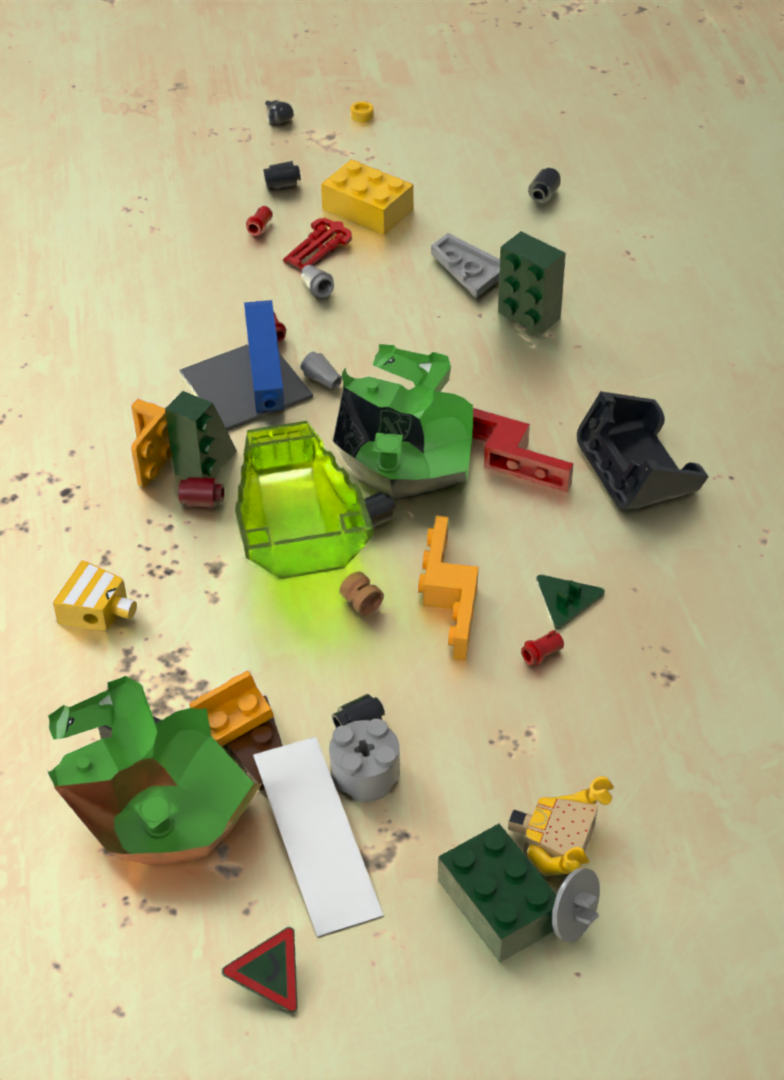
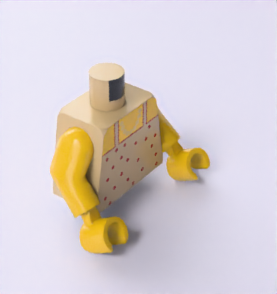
(561, 828)

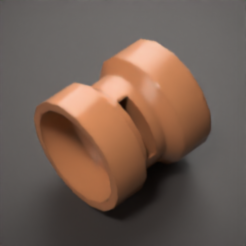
(363, 595)

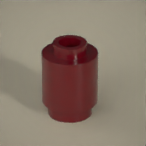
(201, 492)

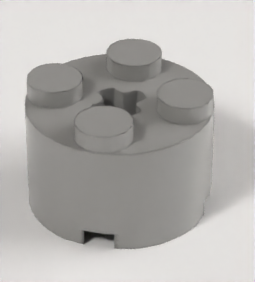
(364, 759)

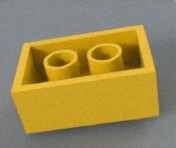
(367, 196)

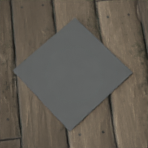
(229, 386)

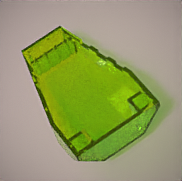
(297, 505)

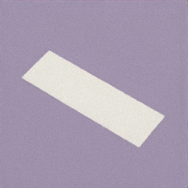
(317, 836)

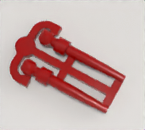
(316, 240)

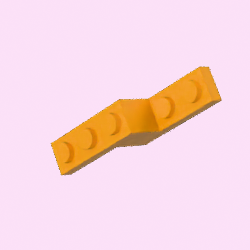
(449, 587)

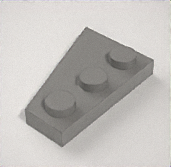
(467, 263)

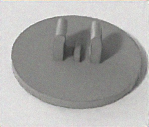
(576, 904)

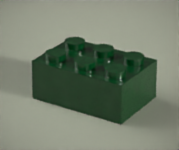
(531, 282)
(498, 891)

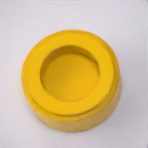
(361, 111)

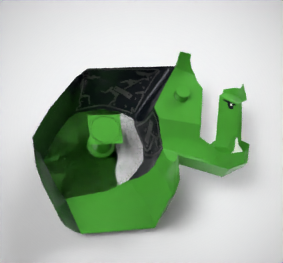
(404, 437)

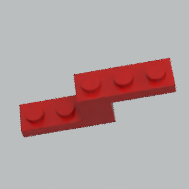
(507, 452)

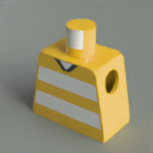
(92, 599)

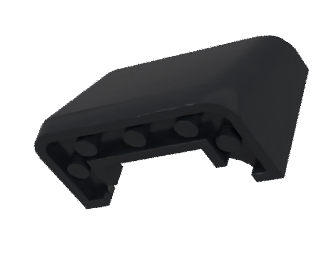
(628, 456)

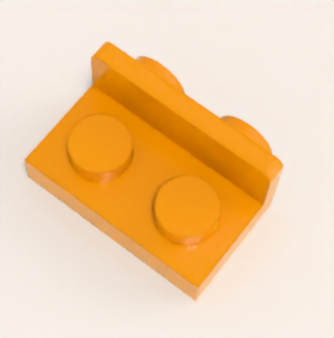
(234, 708)

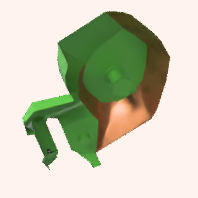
(151, 787)

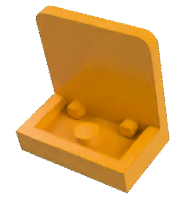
(152, 443)

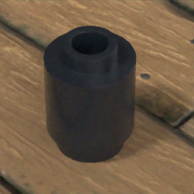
(282, 175)
(544, 185)
(380, 508)
(358, 709)

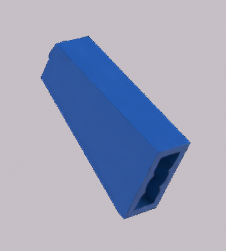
(264, 356)

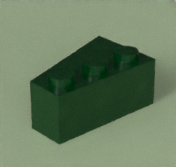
(197, 437)

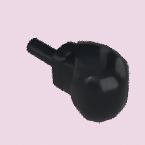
(279, 112)

